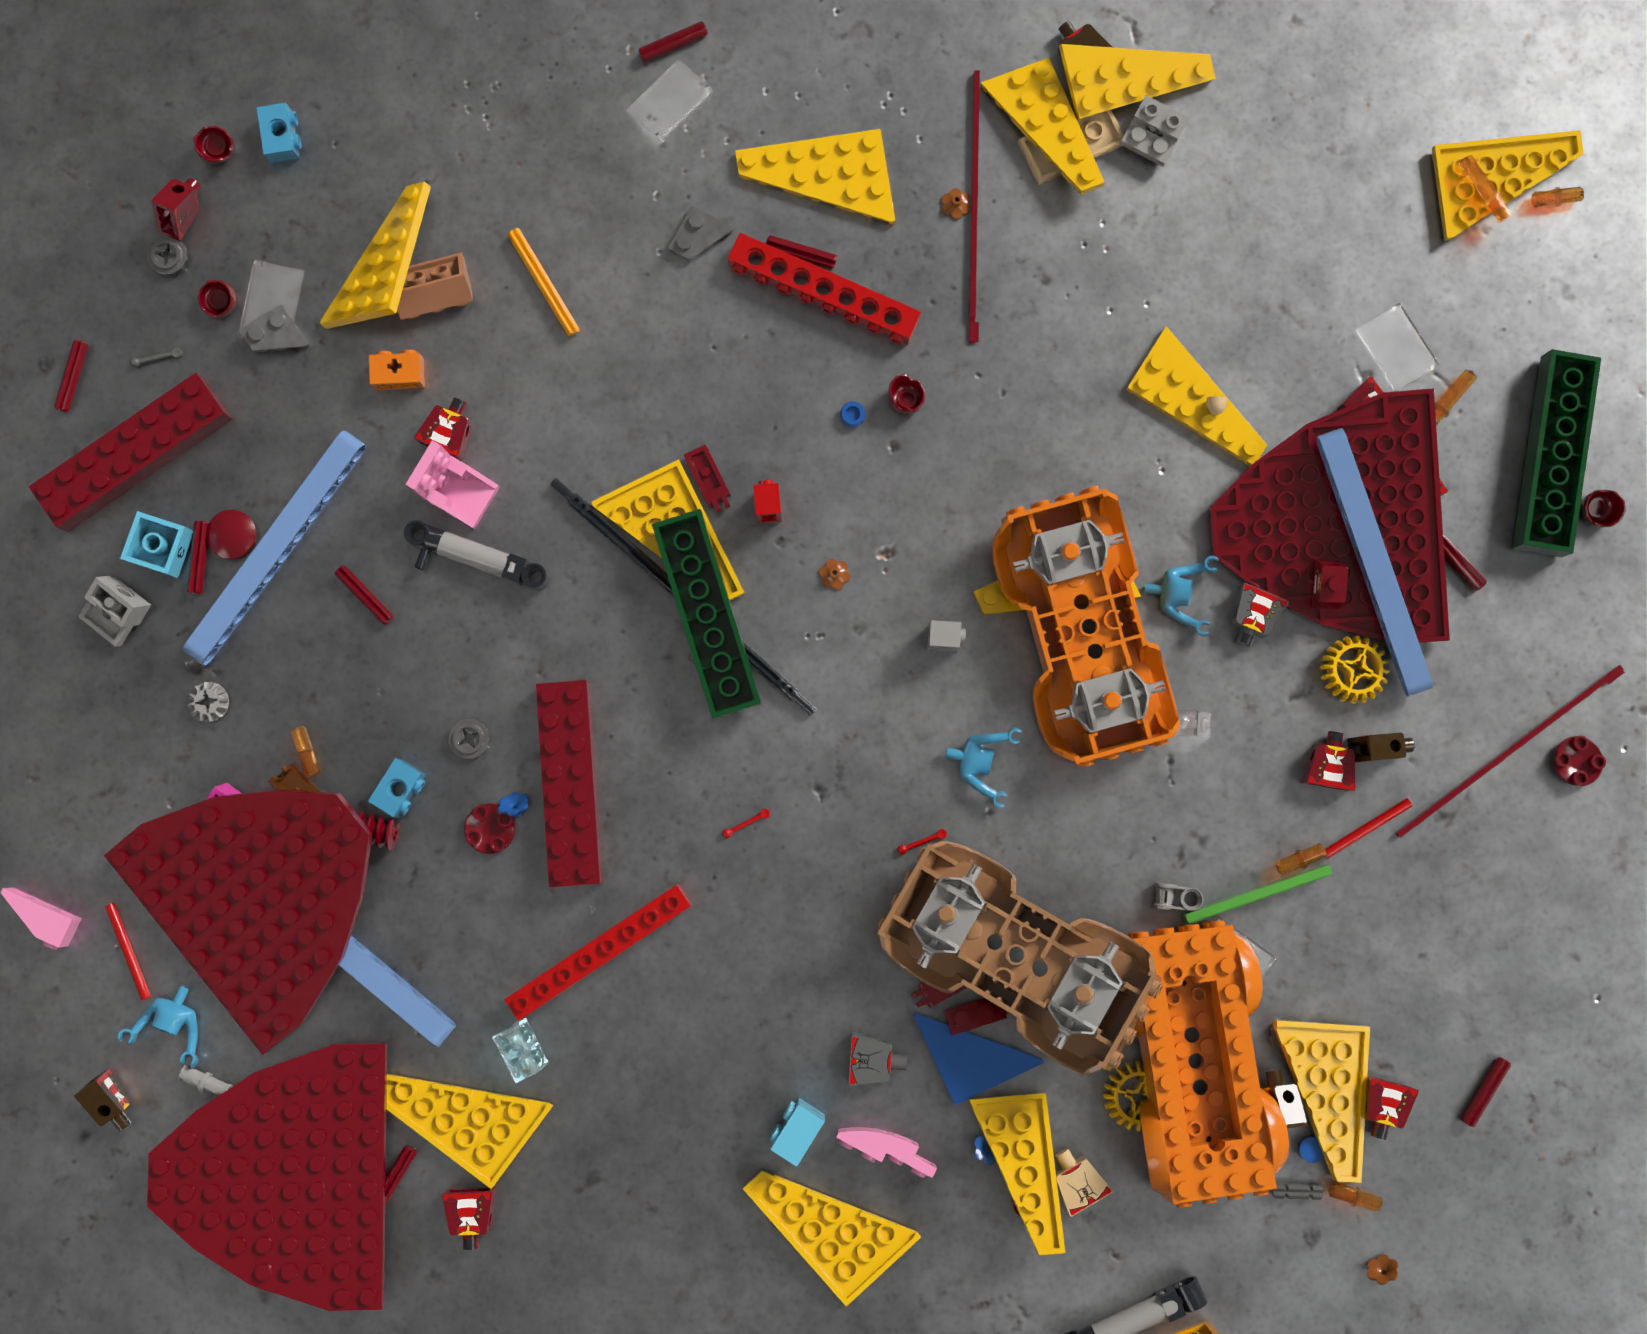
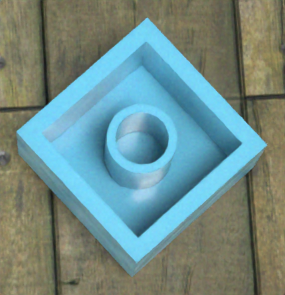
(157, 544)
(797, 1131)

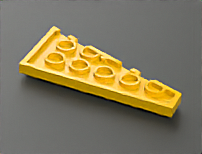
(1045, 117)

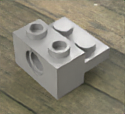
(1154, 131)
(113, 609)

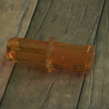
(1557, 196)
(305, 751)
(1301, 859)
(1355, 1196)

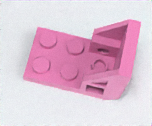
(452, 485)

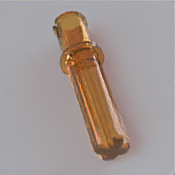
(1485, 188)
(1453, 394)

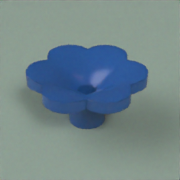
(513, 804)
(981, 1153)

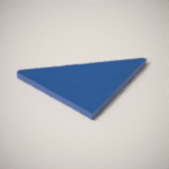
(971, 1061)

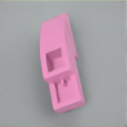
(877, 1142)

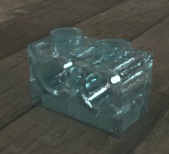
(520, 1050)

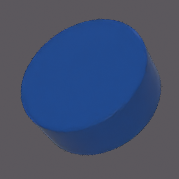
(852, 414)
(1310, 1149)

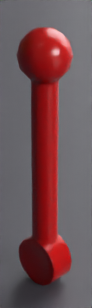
(727, 833)
(941, 834)

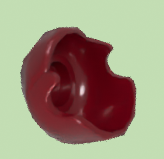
(213, 144)
(217, 298)
(906, 394)
(1603, 508)

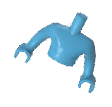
(1178, 591)
(978, 760)
(169, 1018)

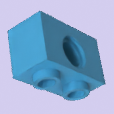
(271, 120)
(384, 794)

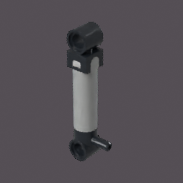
(476, 555)
(1167, 1304)

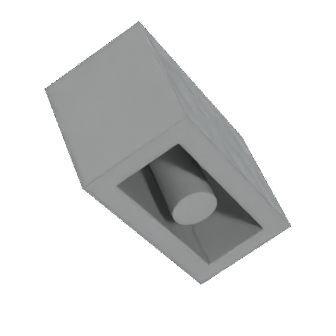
(945, 636)

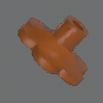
(954, 208)
(831, 580)
(1382, 1269)

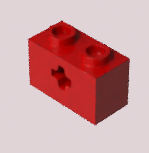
(767, 501)

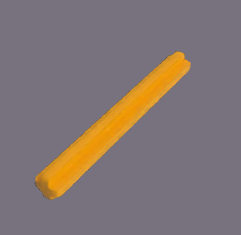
(543, 282)

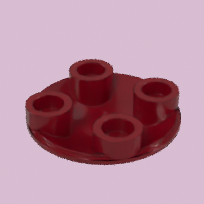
(231, 534)
(1578, 761)
(489, 829)

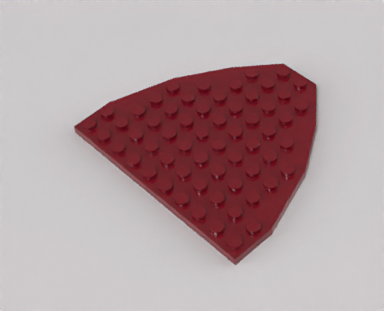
(1287, 515)
(254, 897)
(287, 1178)

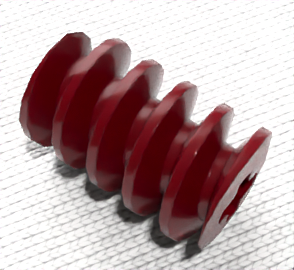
(382, 833)

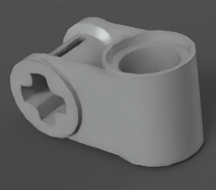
(1174, 897)

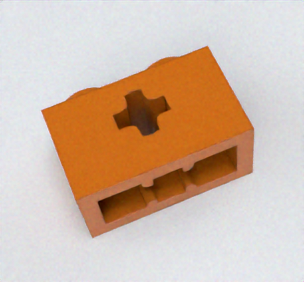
(408, 376)

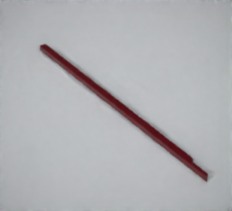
(974, 326)
(1609, 678)

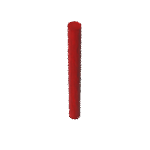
(1368, 827)
(127, 951)

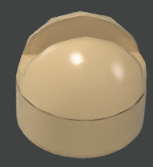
(1216, 404)

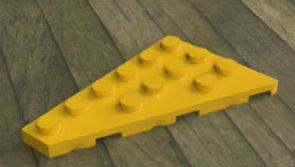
(1509, 164)
(831, 169)
(380, 273)
(655, 499)
(1331, 1078)
(468, 1125)
(835, 1238)

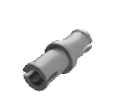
(203, 1081)

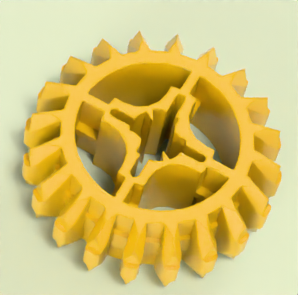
(1363, 651)
(1116, 1088)

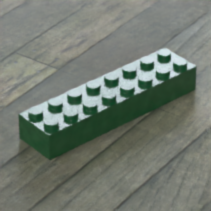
(1557, 453)
(707, 614)

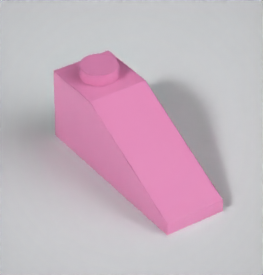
(44, 920)

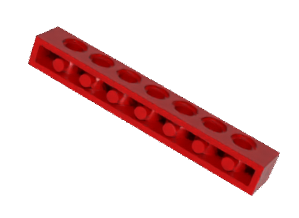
(748, 247)
(598, 952)

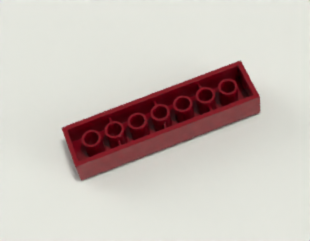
(130, 452)
(569, 783)

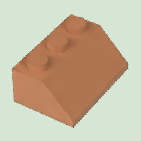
(435, 286)

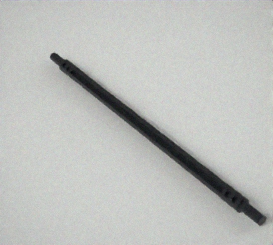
(660, 576)

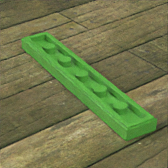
(1257, 893)

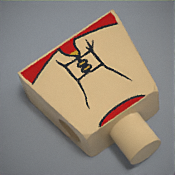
(1079, 1182)

